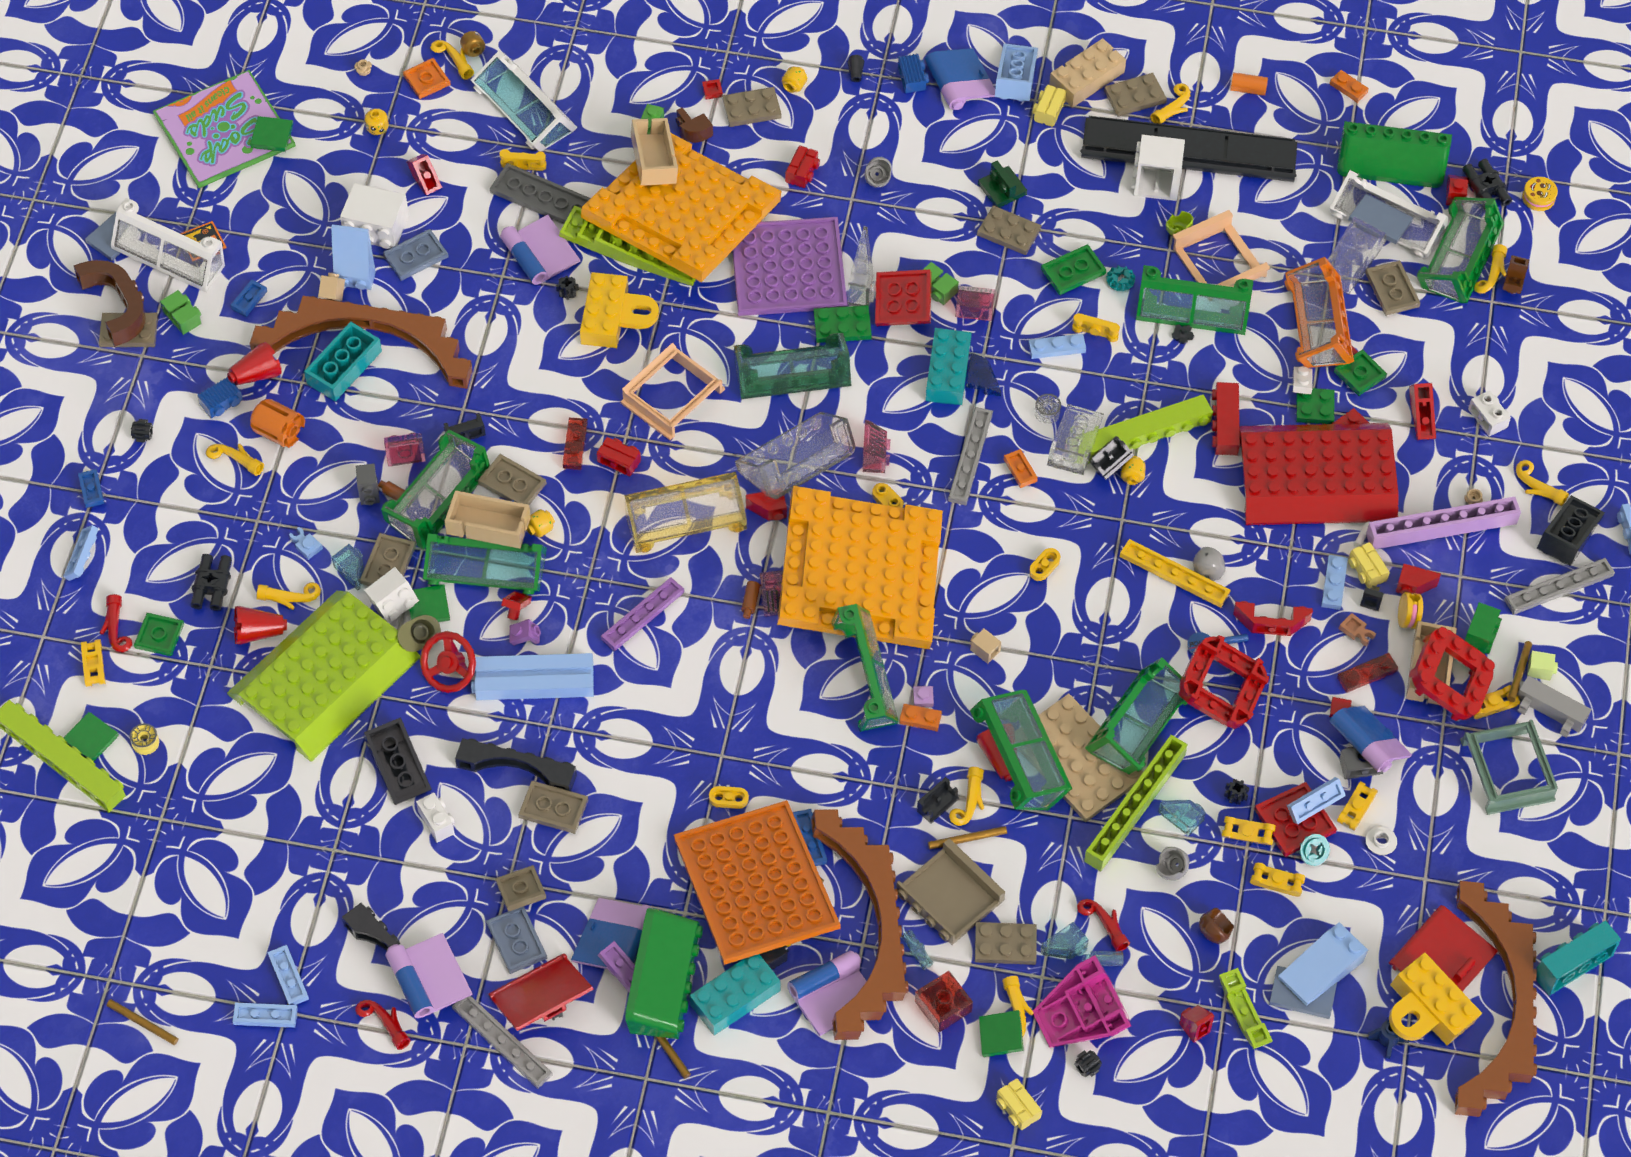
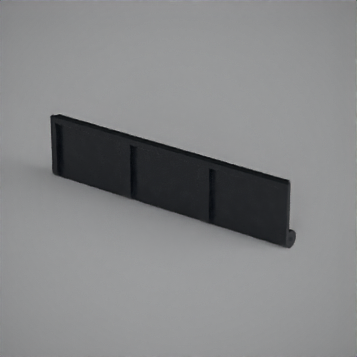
(1203, 148)

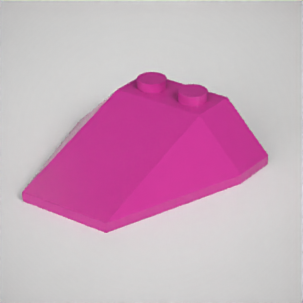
(1082, 1007)

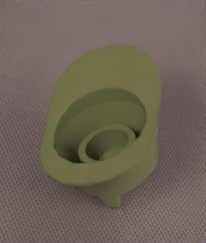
(416, 632)

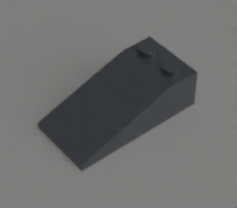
(1570, 530)
(397, 761)

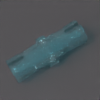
(917, 949)

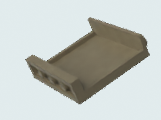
(951, 892)

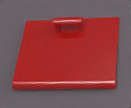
(1450, 944)
(540, 992)

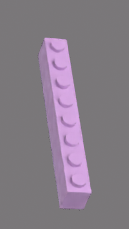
(1443, 523)

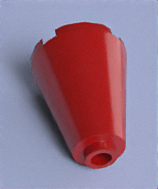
(255, 366)
(256, 625)
(990, 749)

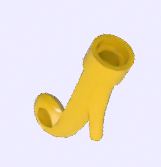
(463, 67)
(1173, 108)
(1498, 255)
(253, 465)
(1539, 488)
(285, 597)
(974, 776)
(1012, 986)

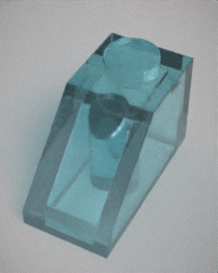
(349, 565)
(1183, 814)
(1066, 943)

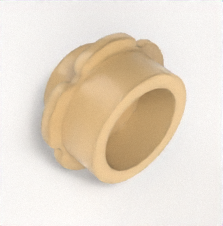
(363, 67)
(1473, 493)

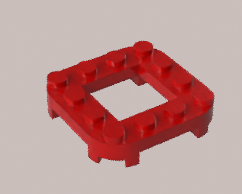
(1426, 683)
(1211, 705)

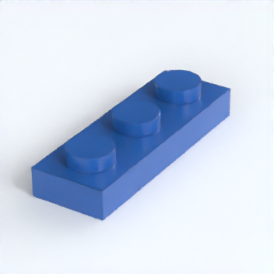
(814, 845)

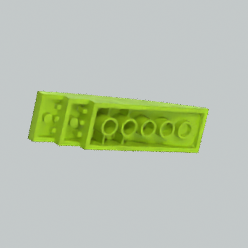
(604, 243)

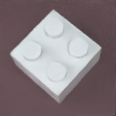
(391, 595)

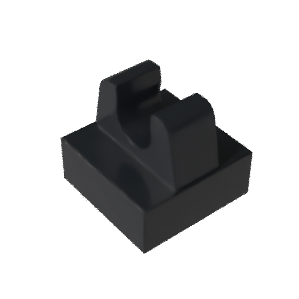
(1372, 598)

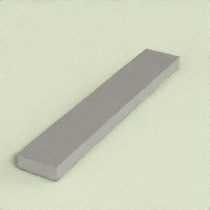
(970, 456)
(1559, 586)
(503, 1041)

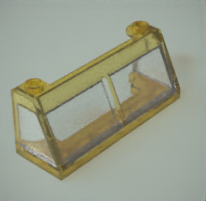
(685, 510)

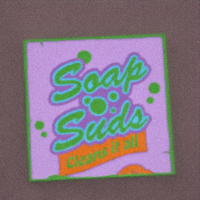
(216, 128)

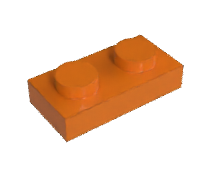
(1349, 86)
(1020, 468)
(920, 717)

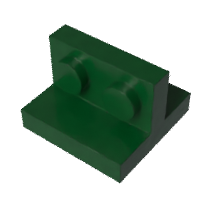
(1002, 185)

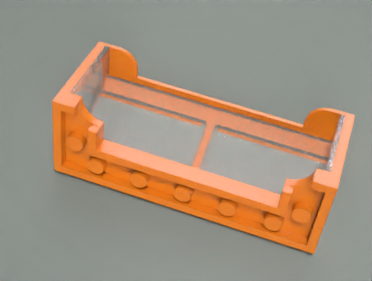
(1320, 315)

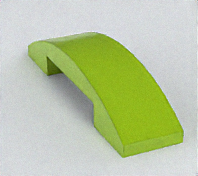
(1243, 1009)

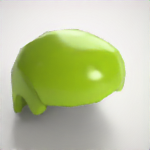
(1178, 223)

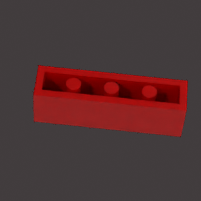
(1226, 418)

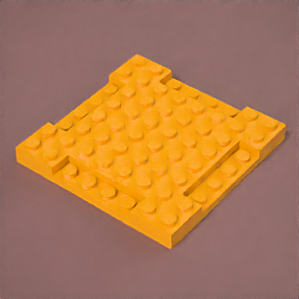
(686, 222)
(864, 556)

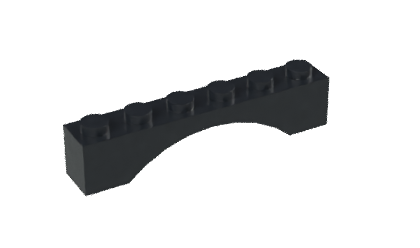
(479, 756)
(364, 926)

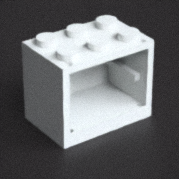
(1158, 167)
(378, 211)

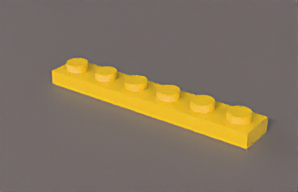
(1175, 573)

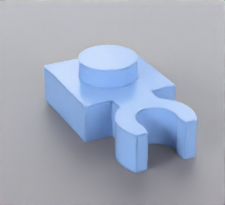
(306, 545)

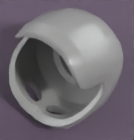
(882, 167)
(1209, 562)
(1167, 863)

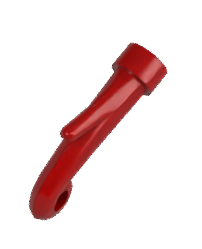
(113, 605)
(1110, 924)
(391, 1023)

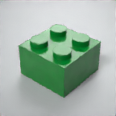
(1483, 628)

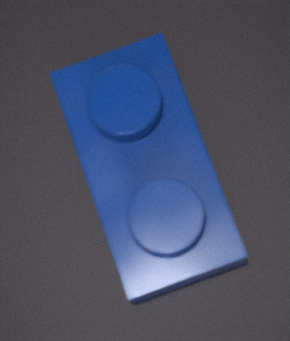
(249, 298)
(91, 488)

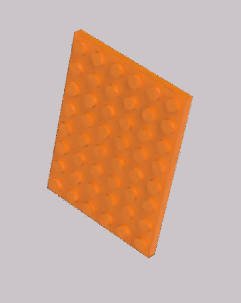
(756, 882)

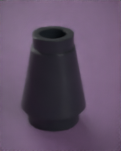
(855, 67)

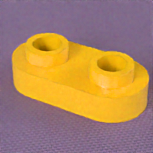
(887, 496)
(1043, 565)
(729, 797)

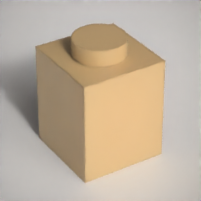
(331, 287)
(985, 645)

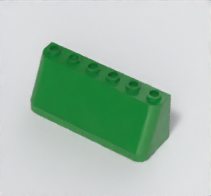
(1394, 154)
(662, 974)

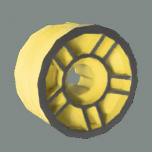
(144, 731)

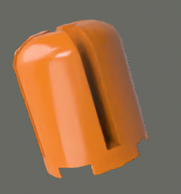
(276, 422)

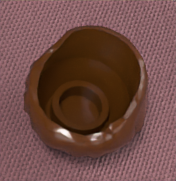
(1215, 926)

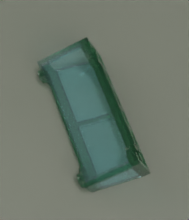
(793, 369)

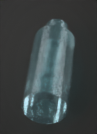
(1106, 958)

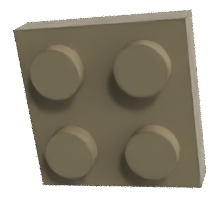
(520, 888)

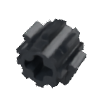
(567, 287)
(141, 430)
(1236, 791)
(1087, 1063)

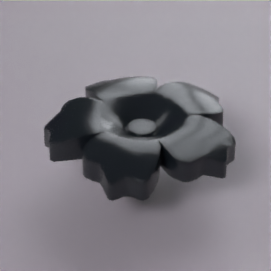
(1182, 334)

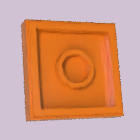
(426, 78)

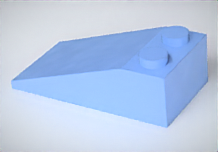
(1016, 72)
(353, 256)
(1324, 964)

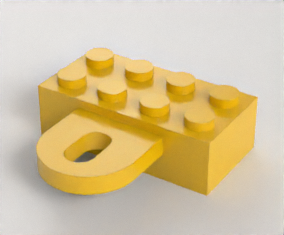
(610, 308)
(1433, 1000)

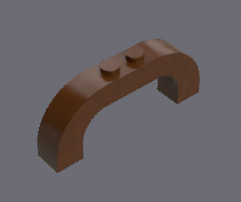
(110, 274)

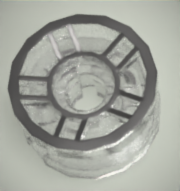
(1047, 401)

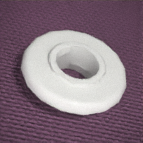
(1378, 848)

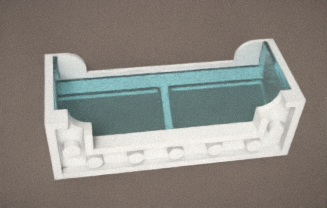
(522, 102)

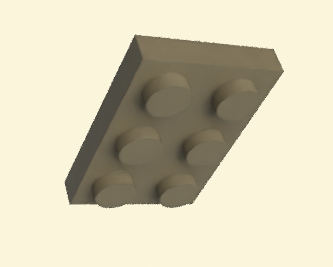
(1135, 94)
(752, 106)
(1009, 230)
(1392, 287)
(145, 338)
(512, 481)
(386, 555)
(553, 807)
(1005, 943)

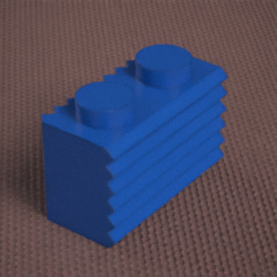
(912, 73)
(220, 398)

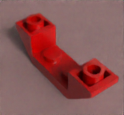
(1263, 625)

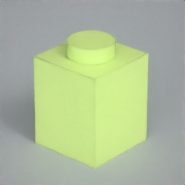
(1542, 665)

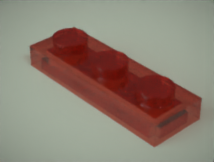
(575, 443)
(1367, 672)

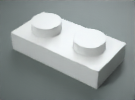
(1302, 380)

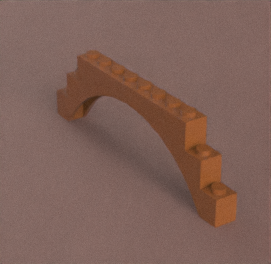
(327, 314)
(875, 871)
(1515, 947)

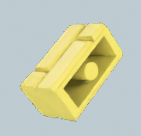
(1049, 105)
(1368, 565)
(1018, 1104)

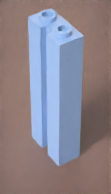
(533, 676)

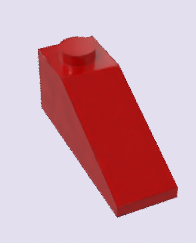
(1423, 410)

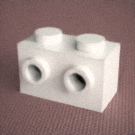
(1489, 413)
(435, 817)

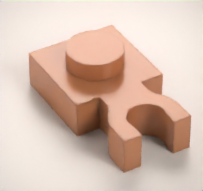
(1355, 628)

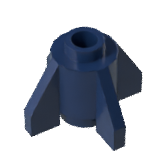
(1386, 1037)

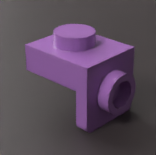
(523, 632)

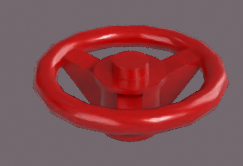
(448, 661)

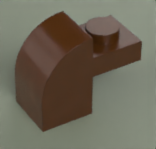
(694, 129)
(1516, 275)

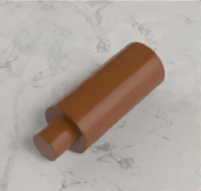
(391, 489)
(750, 598)

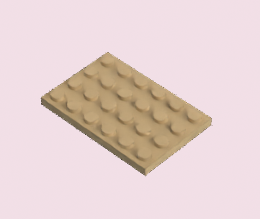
(1092, 779)

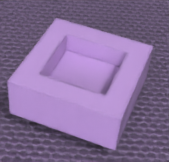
(923, 696)

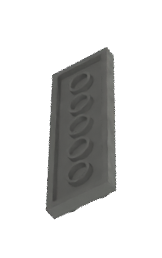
(536, 193)

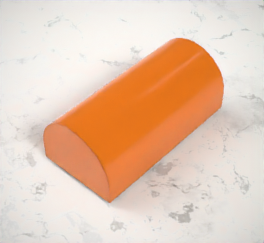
(1249, 83)

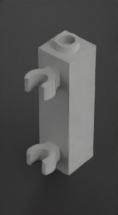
(1552, 704)

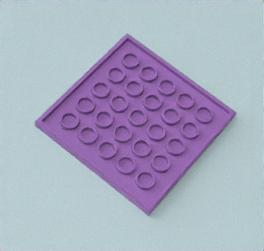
(790, 267)

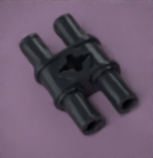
(1487, 183)
(211, 582)

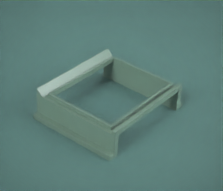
(1518, 799)

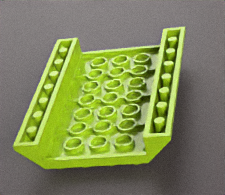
(325, 673)

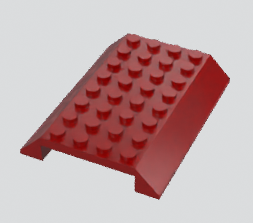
(1319, 473)

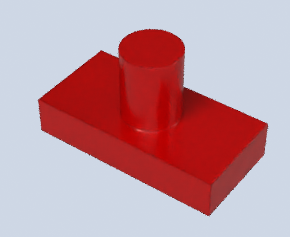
(516, 602)

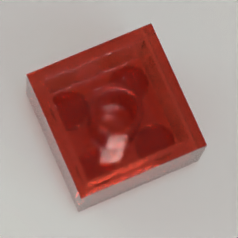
(943, 1001)

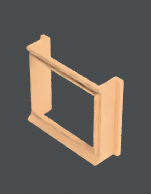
(1208, 228)
(648, 413)

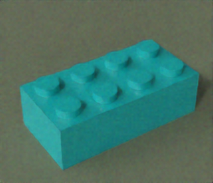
(343, 361)
(948, 366)
(1577, 957)
(735, 993)

